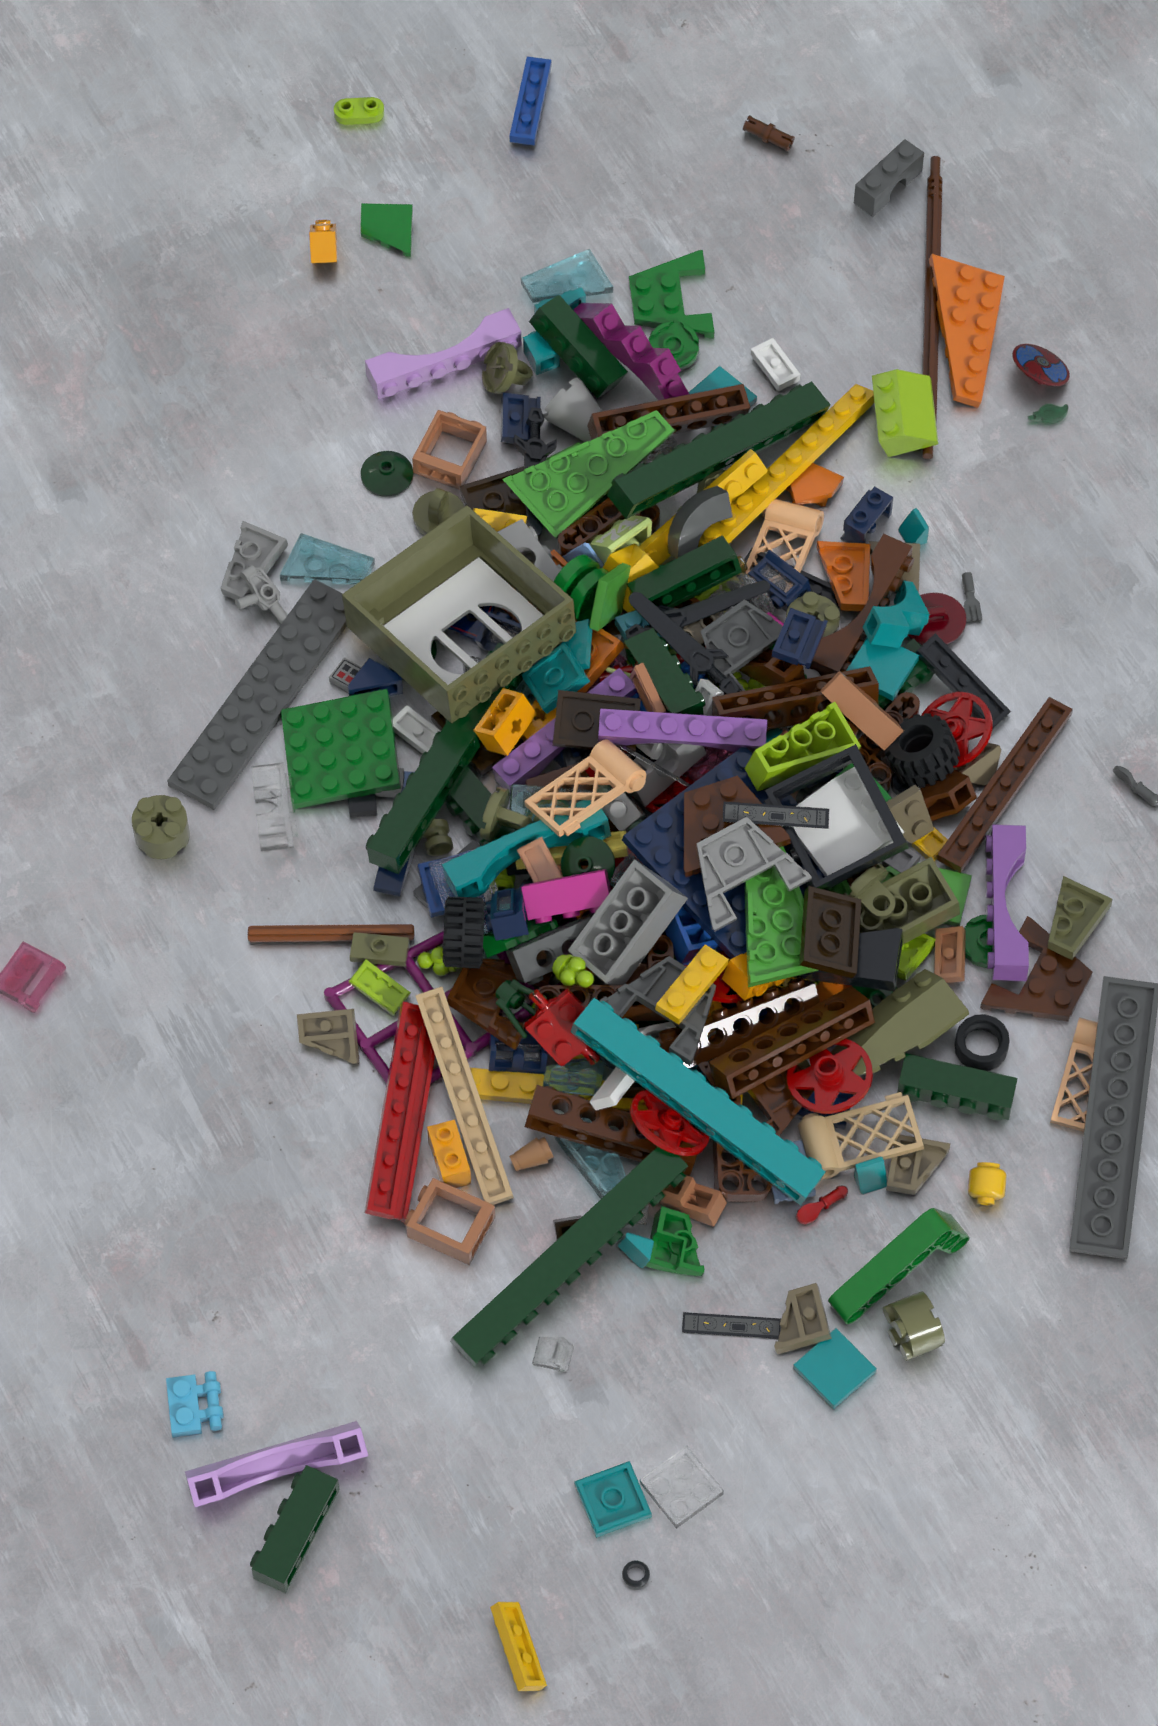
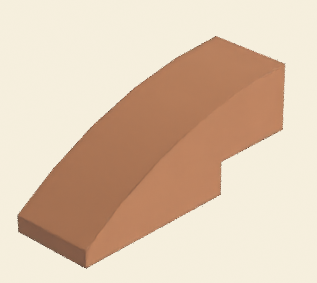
(862, 710)
(696, 1200)

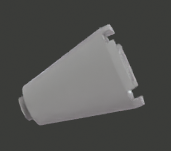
(572, 409)

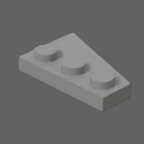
(253, 548)

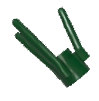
(511, 996)

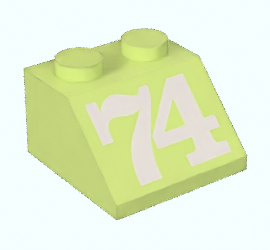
(622, 534)

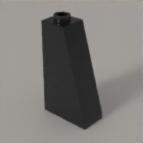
(877, 962)

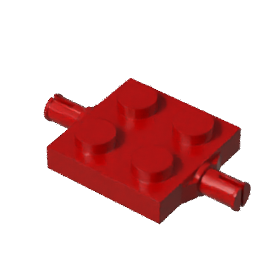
(553, 1025)

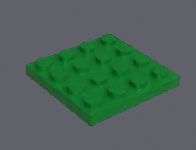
(341, 748)

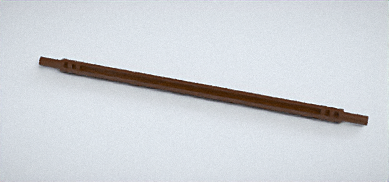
(931, 317)

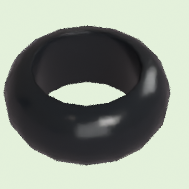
(636, 1564)

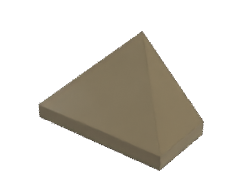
(983, 766)

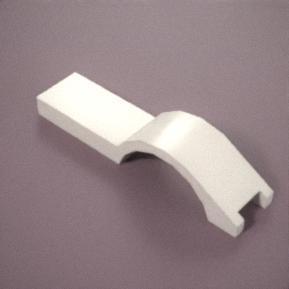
(618, 1081)

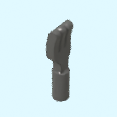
(971, 605)

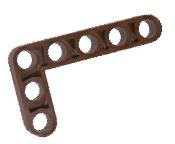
(586, 995)

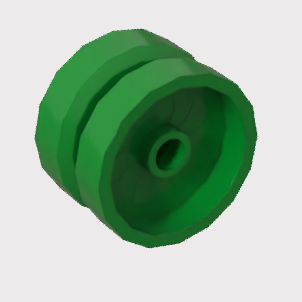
(580, 581)

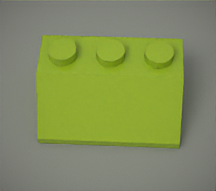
(904, 411)

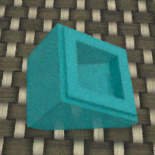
(914, 528)
(870, 1175)
(636, 1248)

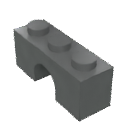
(899, 165)

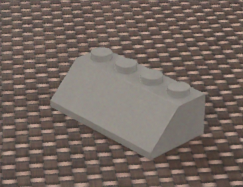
(627, 924)

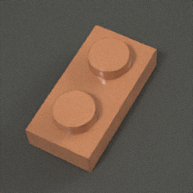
(950, 953)

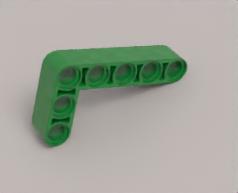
(894, 1262)

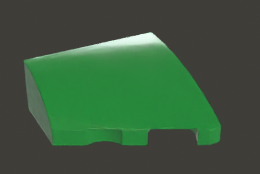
(388, 225)
(494, 947)
(674, 1244)

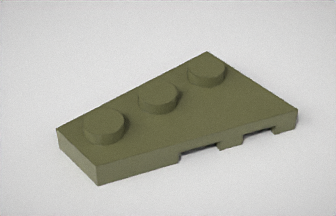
(1076, 917)

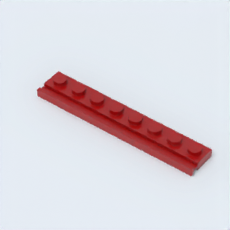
(401, 1117)

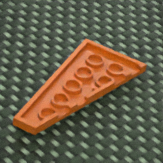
(967, 318)

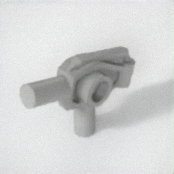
(263, 592)

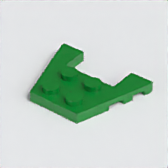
(658, 294)

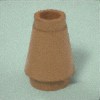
(532, 1154)

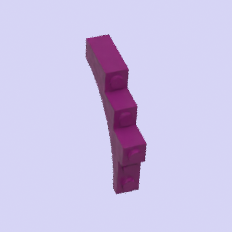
(631, 347)

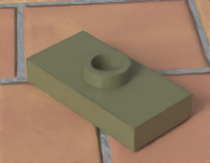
(379, 949)

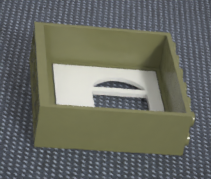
(436, 585)

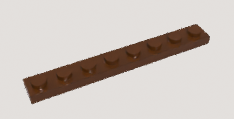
(1004, 784)

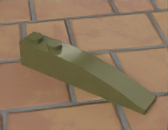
(920, 899)
(908, 1019)

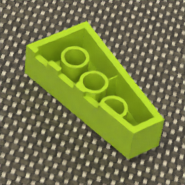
(801, 748)

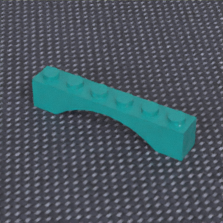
(475, 871)

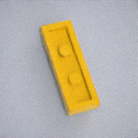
(691, 984)
(518, 1646)

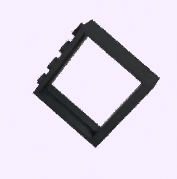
(817, 772)

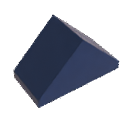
(375, 677)

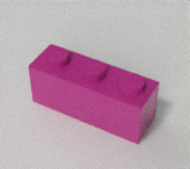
(565, 895)

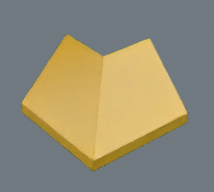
(640, 565)

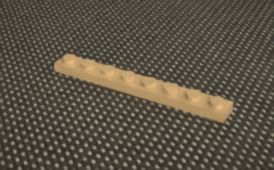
(464, 1096)

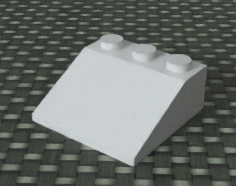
(853, 824)

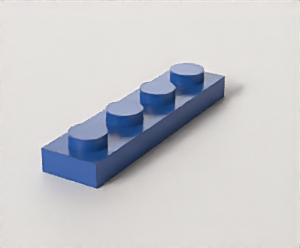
(530, 100)

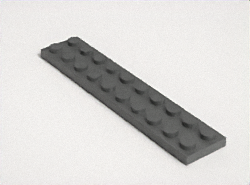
(261, 695)
(1115, 1118)

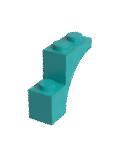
(536, 349)
(893, 623)

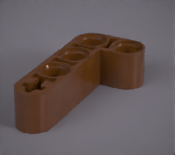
(597, 521)
(905, 702)
(738, 1175)

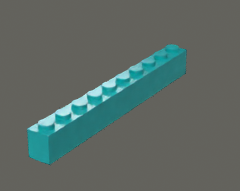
(698, 1101)

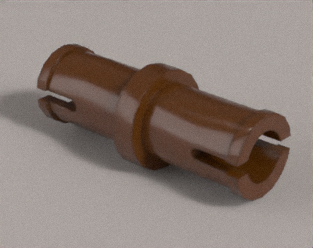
(768, 133)

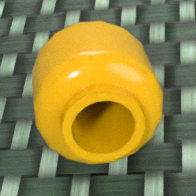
(987, 1183)

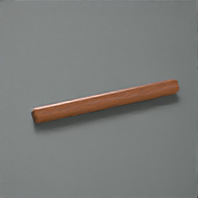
(324, 933)

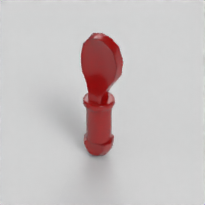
(811, 1211)

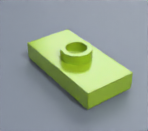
(913, 954)
(379, 987)

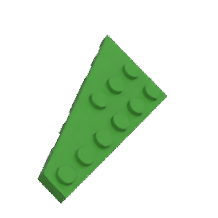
(579, 477)
(773, 929)

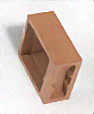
(442, 470)
(461, 1251)

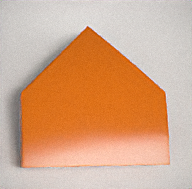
(815, 486)

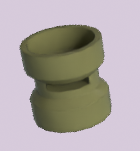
(437, 838)

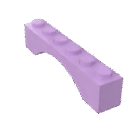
(397, 372)
(246, 1470)

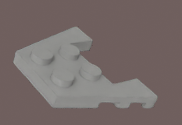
(737, 856)

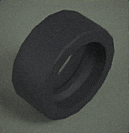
(989, 1024)

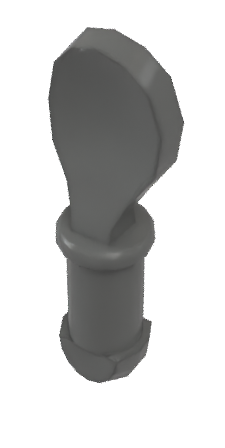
(1138, 788)

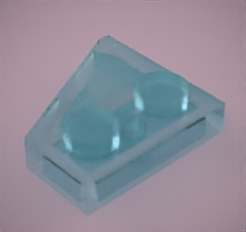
(575, 1077)

